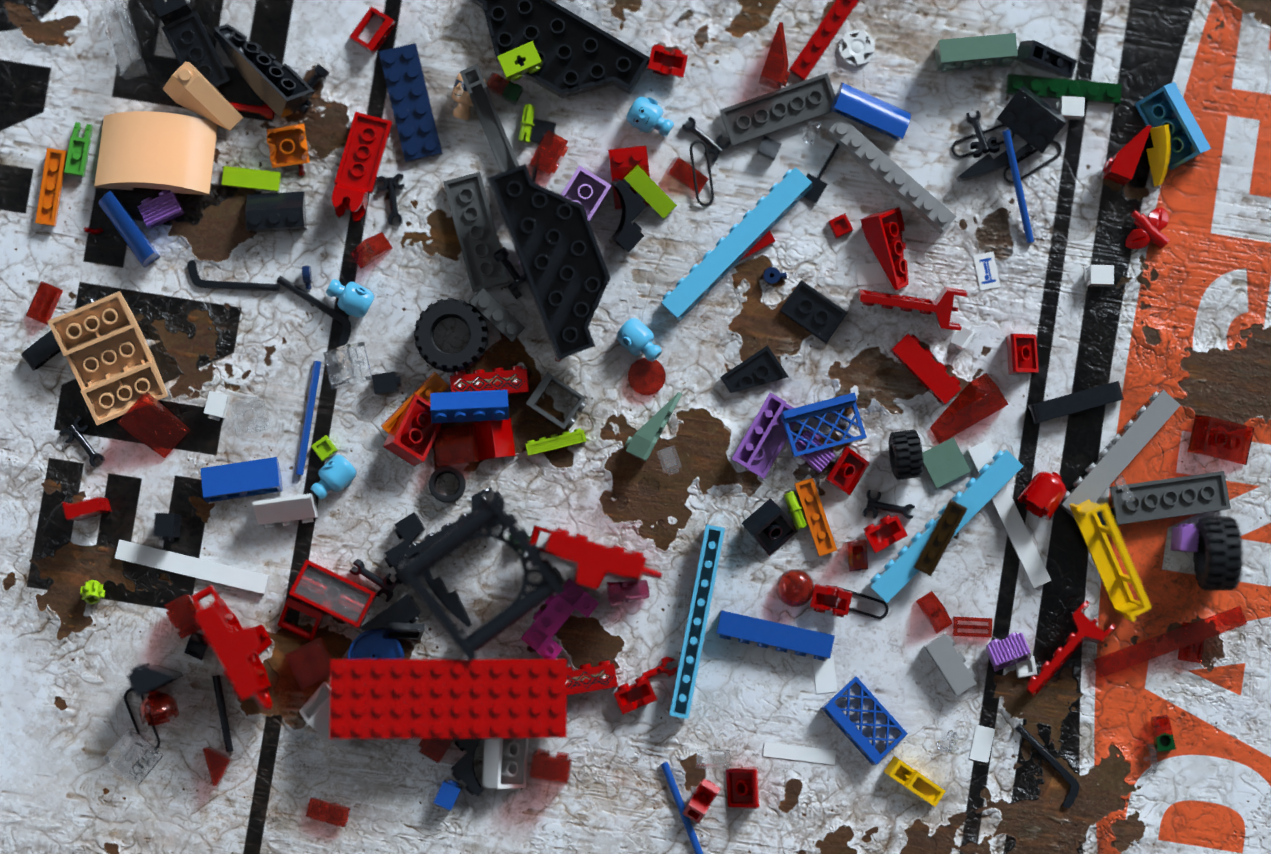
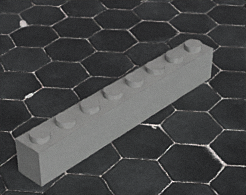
(891, 174)
(1122, 451)

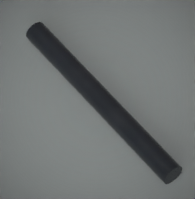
(222, 713)

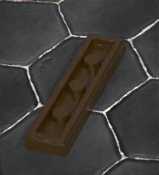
(940, 537)

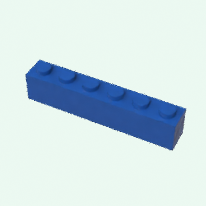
(775, 634)

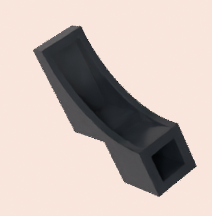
(632, 204)
(407, 529)
(464, 768)

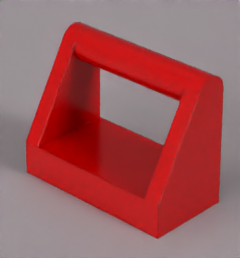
(379, 36)
(308, 610)

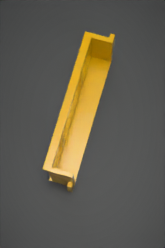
(1105, 560)

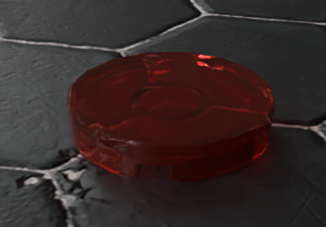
(646, 376)

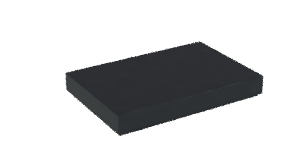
(813, 311)

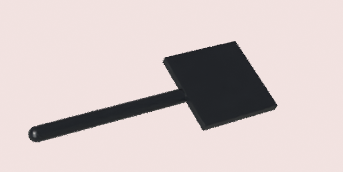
(537, 133)
(819, 185)

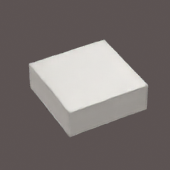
(1026, 668)

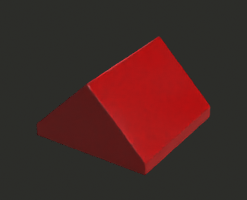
(1022, 353)
(495, 439)
(847, 470)
(742, 787)

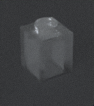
(669, 460)

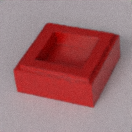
(840, 226)

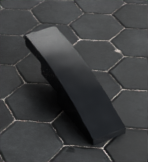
(989, 165)
(450, 600)

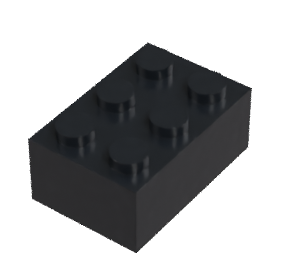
(1032, 119)

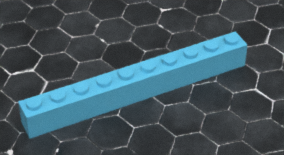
(742, 238)
(974, 497)
(697, 621)

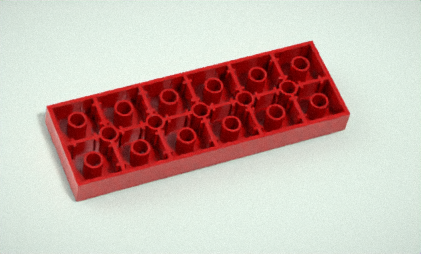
(448, 698)

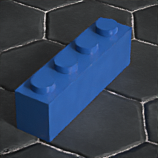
(469, 406)

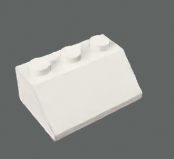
(285, 510)
(505, 763)

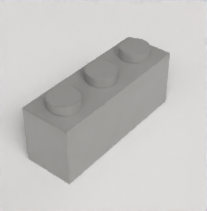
(951, 664)

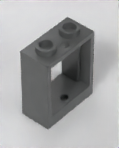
(539, 391)

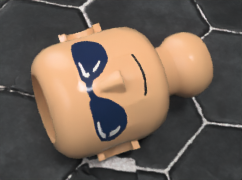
(461, 96)

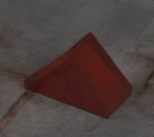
(371, 249)
(857, 555)
(934, 612)
(217, 764)

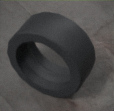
(447, 469)

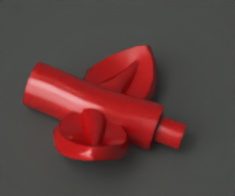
(1148, 229)

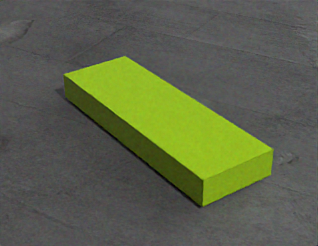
(251, 179)
(650, 191)

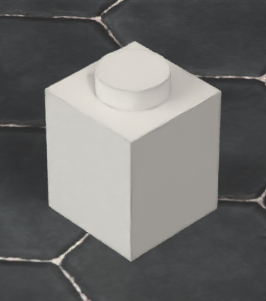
(1071, 107)
(1099, 275)
(217, 405)

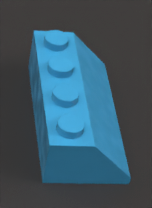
(1170, 108)

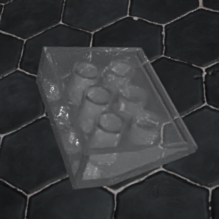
(123, 38)

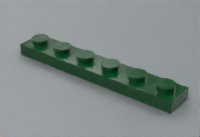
(1057, 87)

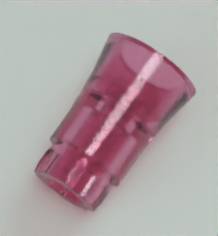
(626, 592)

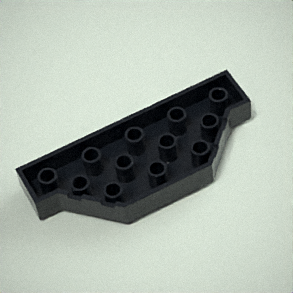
(572, 50)
(555, 255)

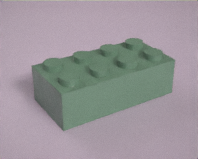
(976, 52)

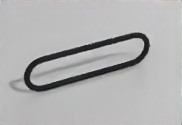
(971, 136)
(1037, 168)
(709, 172)
(871, 598)
(133, 720)

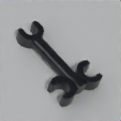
(983, 146)
(715, 147)
(391, 183)
(75, 431)
(873, 504)
(386, 584)

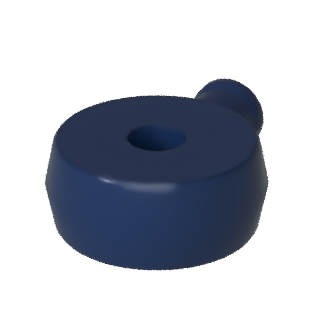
(777, 275)
(307, 276)

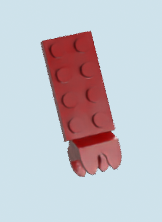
(360, 164)
(941, 305)
(1087, 631)

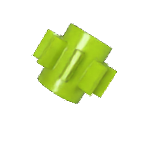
(92, 592)

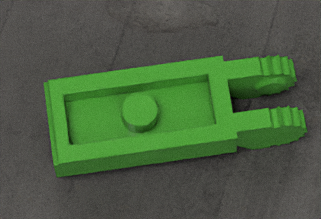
(78, 151)

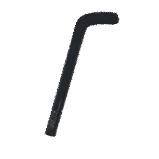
(197, 281)
(346, 324)
(1074, 785)

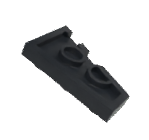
(754, 371)

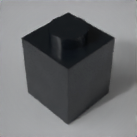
(386, 383)

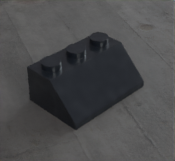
(276, 212)
(149, 678)

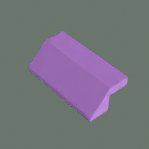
(764, 437)

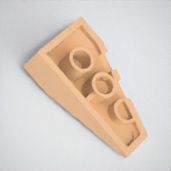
(197, 94)

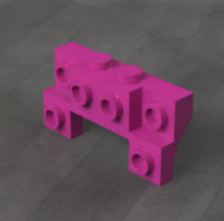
(553, 616)

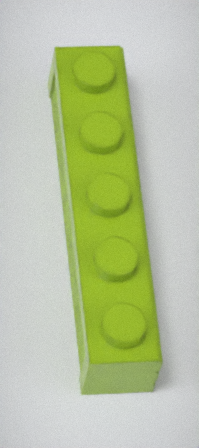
(555, 442)

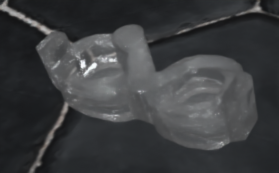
(1121, 484)
(1153, 758)

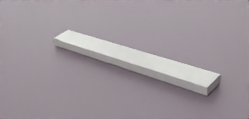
(1013, 523)
(192, 566)

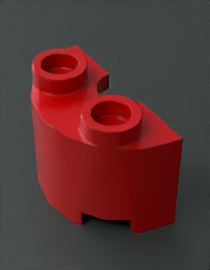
(667, 63)
(885, 533)
(831, 599)
(635, 695)

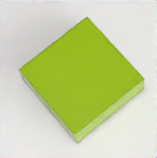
(324, 448)

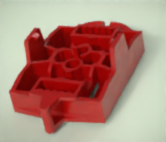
(593, 558)
(235, 647)

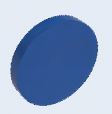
(373, 646)

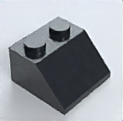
(769, 526)

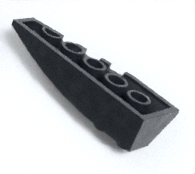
(273, 82)

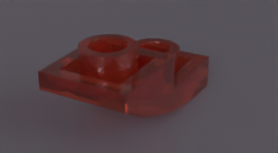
(327, 812)

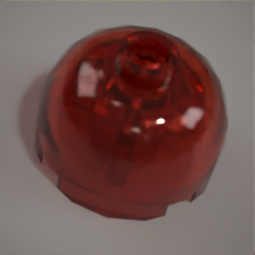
(785, 589)
(158, 708)

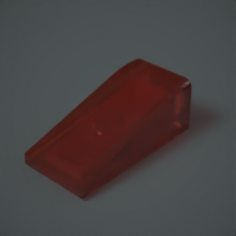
(683, 173)

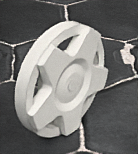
(856, 47)

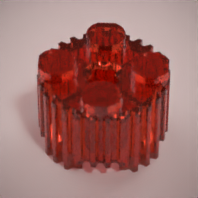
(182, 615)

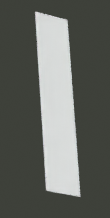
(799, 753)

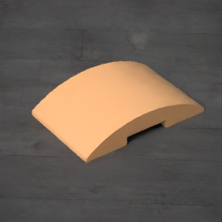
(156, 152)
(108, 356)

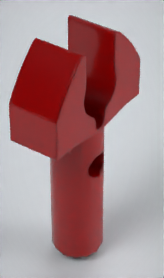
(660, 669)

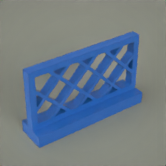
(822, 408)
(851, 731)

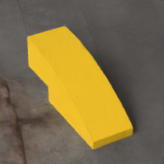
(1160, 153)
(914, 781)

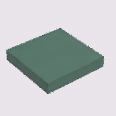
(945, 463)

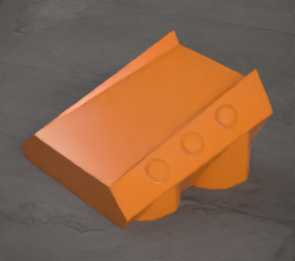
(287, 145)

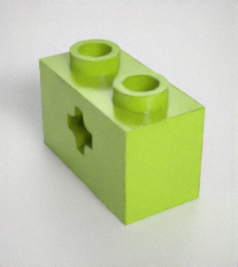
(527, 54)

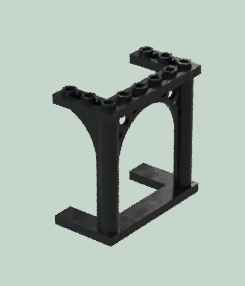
(491, 510)

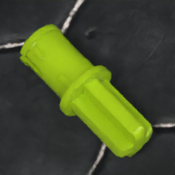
(526, 123)
(795, 510)

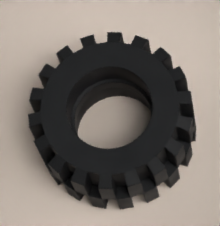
(906, 454)

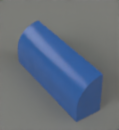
(871, 112)
(128, 228)
(241, 479)

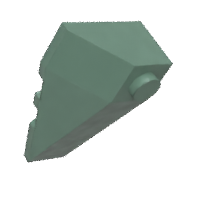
(647, 436)

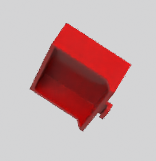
(86, 508)

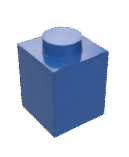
(448, 794)

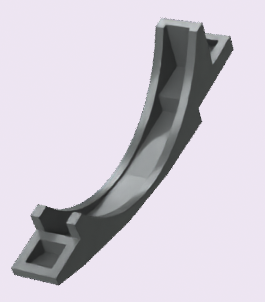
(489, 118)

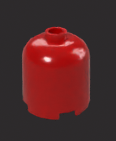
(1043, 494)

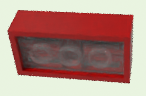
(332, 594)

